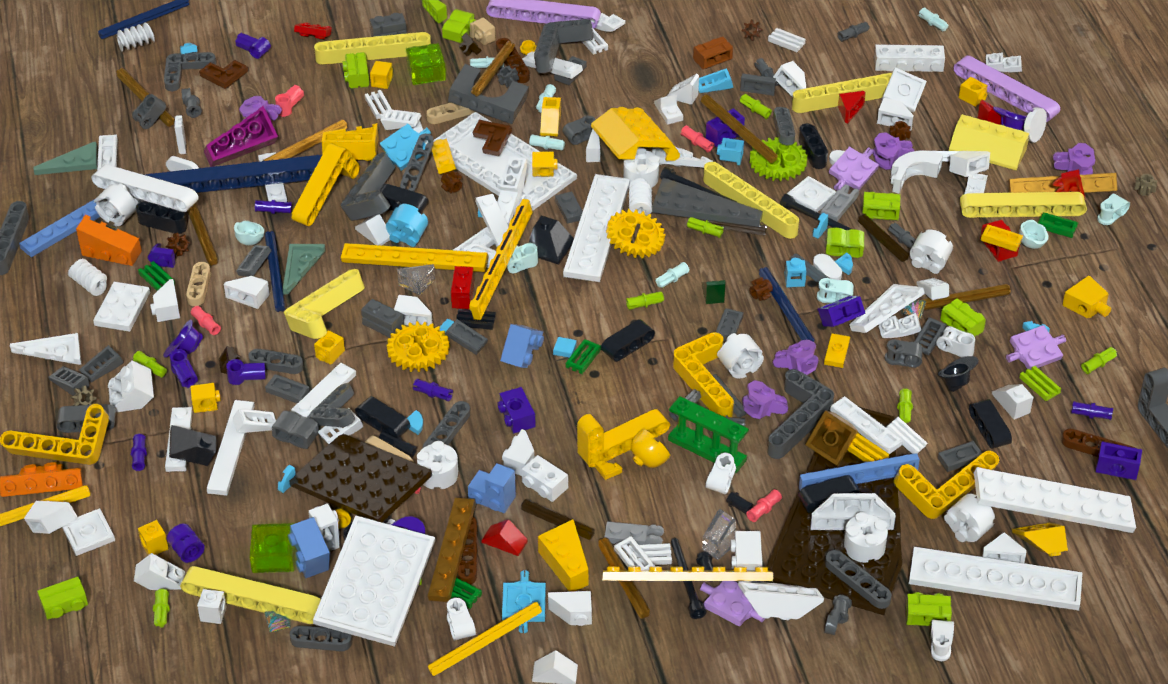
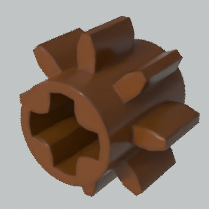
(755, 33)
(900, 130)
(451, 181)
(182, 241)
(761, 289)

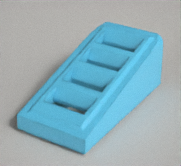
(720, 81)

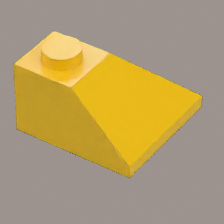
(1045, 537)

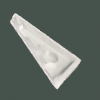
(686, 158)
(58, 348)

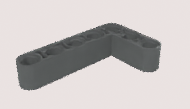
(556, 33)
(365, 197)
(12, 233)
(816, 400)
(1153, 402)

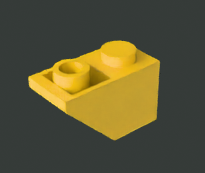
(550, 116)

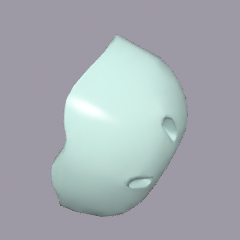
(1029, 230)
(249, 236)

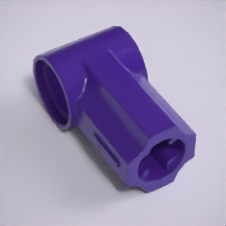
(255, 46)
(182, 368)
(238, 371)

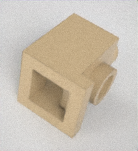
(482, 31)

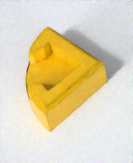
(608, 470)

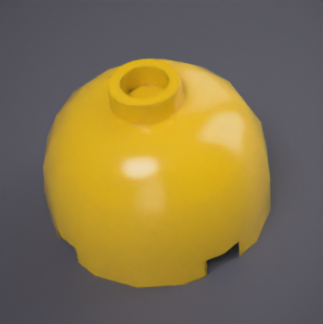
(648, 450)

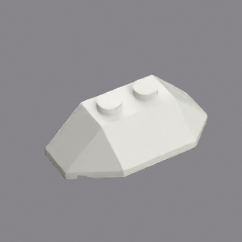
(842, 507)
(780, 599)

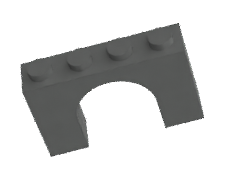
(502, 108)

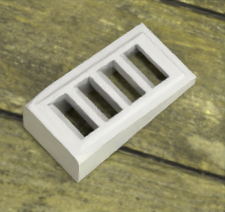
(397, 119)
(593, 148)
(934, 288)
(244, 425)
(348, 430)

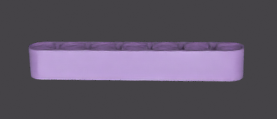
(541, 11)
(1006, 87)

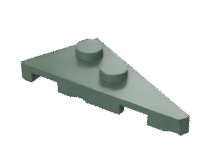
(77, 160)
(299, 261)

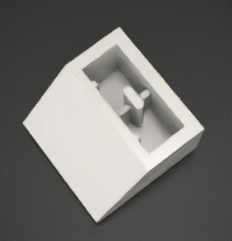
(131, 388)

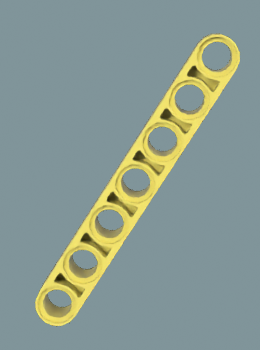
(374, 47)
(828, 95)
(737, 189)
(1022, 204)
(252, 594)

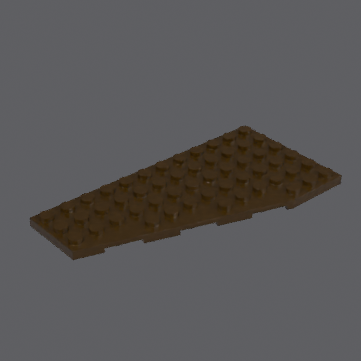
(802, 552)

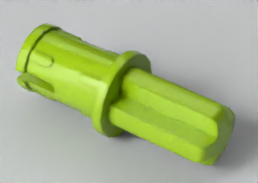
(755, 106)
(705, 227)
(644, 300)
(1099, 360)
(149, 362)
(905, 405)
(161, 607)

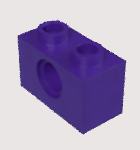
(516, 410)
(1119, 460)

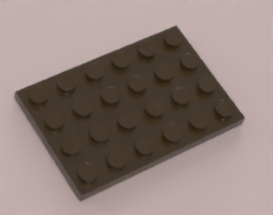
(360, 478)

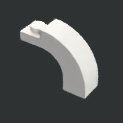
(915, 163)

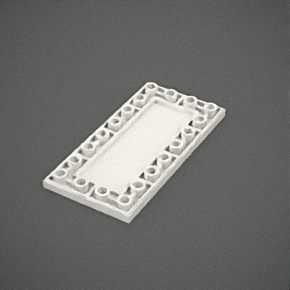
(489, 169)

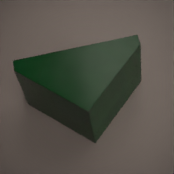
(714, 291)

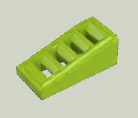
(436, 9)

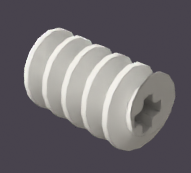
(133, 36)
(640, 196)
(88, 277)

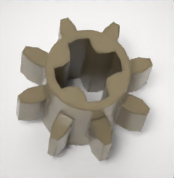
(1145, 184)
(77, 397)

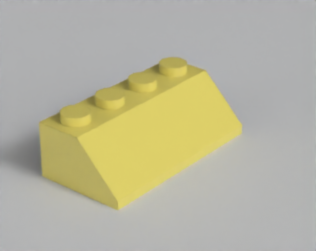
(1004, 143)

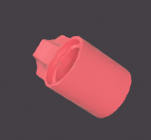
(288, 100)

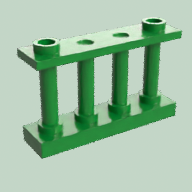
(700, 444)

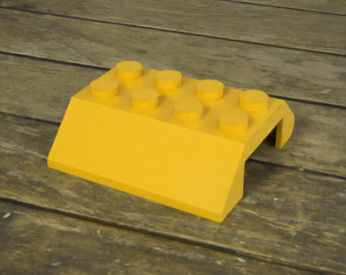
(628, 129)

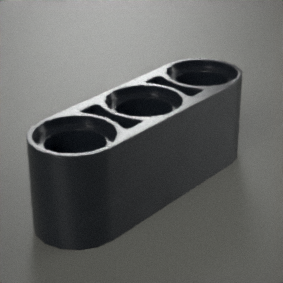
(814, 146)
(397, 196)
(161, 217)
(627, 340)
(382, 417)
(990, 423)
(817, 494)

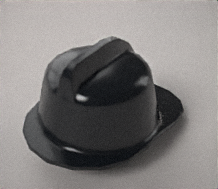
(958, 372)

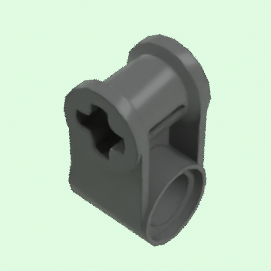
(149, 110)
(579, 130)
(905, 353)

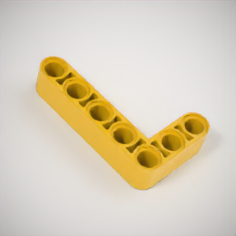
(333, 162)
(689, 363)
(60, 445)
(600, 446)
(930, 495)

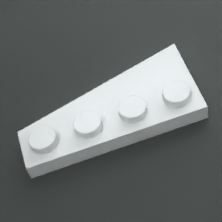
(885, 306)

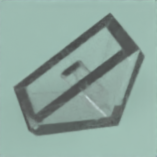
(416, 278)

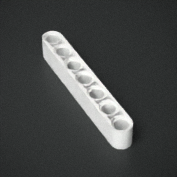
(147, 188)

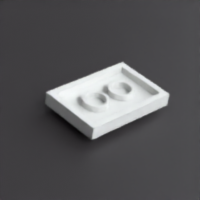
(121, 306)

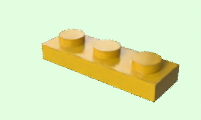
(443, 156)

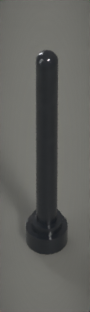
(670, 174)
(788, 202)
(696, 607)

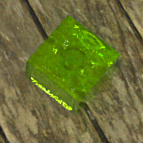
(425, 64)
(271, 548)

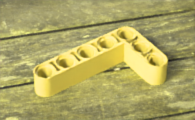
(307, 314)

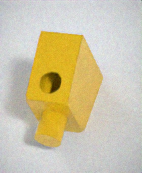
(1087, 298)

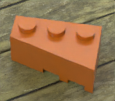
(107, 244)

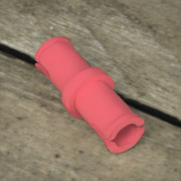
(697, 138)
(205, 320)
(764, 505)

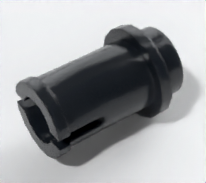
(739, 502)
(704, 559)

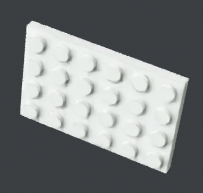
(374, 581)

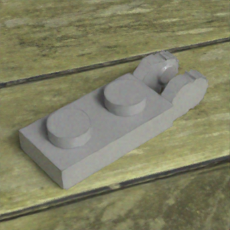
(840, 202)
(641, 534)

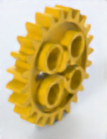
(648, 239)
(418, 346)

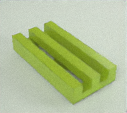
(1043, 382)

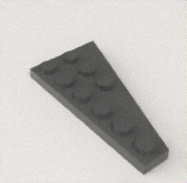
(689, 202)

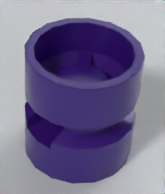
(185, 543)

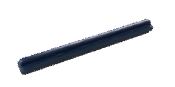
(143, 18)
(275, 272)
(786, 306)

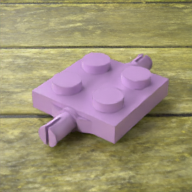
(853, 168)
(1036, 348)
(729, 602)

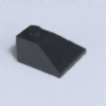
(551, 239)
(191, 445)

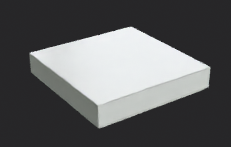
(904, 88)
(812, 194)
(88, 532)

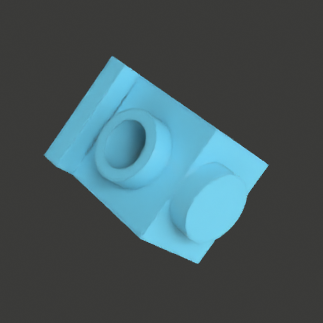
(731, 150)
(795, 267)

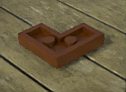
(223, 76)
(495, 135)

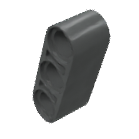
(72, 417)

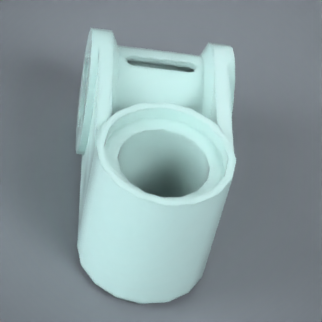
(1112, 209)
(523, 258)
(835, 290)

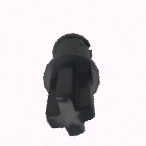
(398, 443)

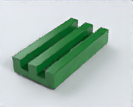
(1058, 225)
(156, 272)
(582, 365)
(468, 599)

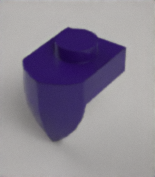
(162, 256)

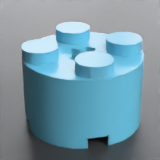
(406, 225)

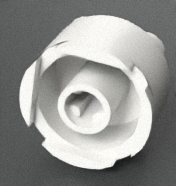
(644, 166)
(115, 204)
(931, 251)
(740, 355)
(442, 462)
(969, 519)
(865, 537)

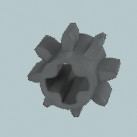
(507, 75)

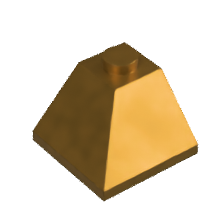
(832, 437)

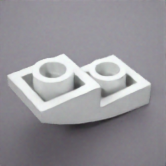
(1002, 64)
(898, 328)

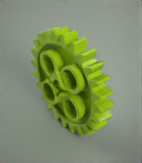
(791, 158)

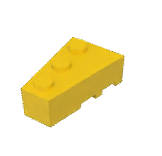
(359, 142)
(565, 555)

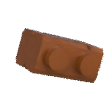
(712, 52)

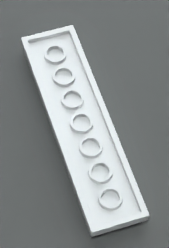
(590, 242)
(1054, 500)
(996, 578)

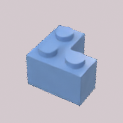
(520, 344)
(494, 489)
(311, 548)

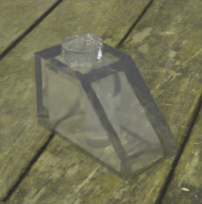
(719, 535)

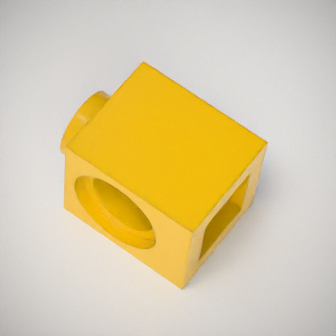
(381, 74)
(973, 91)
(543, 164)
(329, 347)
(204, 397)
(153, 538)

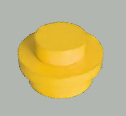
(527, 47)
(344, 518)

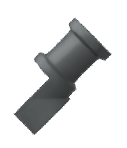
(191, 102)
(838, 614)

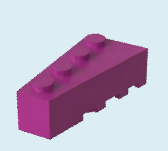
(243, 138)

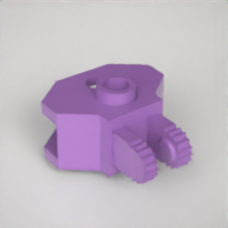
(254, 103)
(889, 148)
(1076, 159)
(798, 357)
(763, 401)

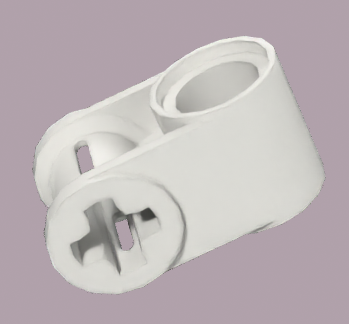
(957, 342)
(720, 477)
(459, 619)
(941, 639)

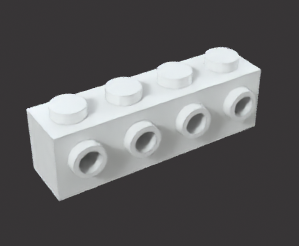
(909, 58)

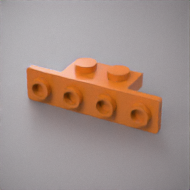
(40, 479)

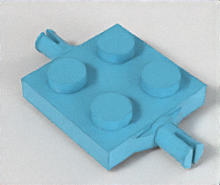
(401, 145)
(522, 594)

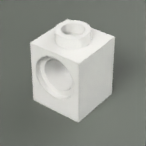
(212, 606)

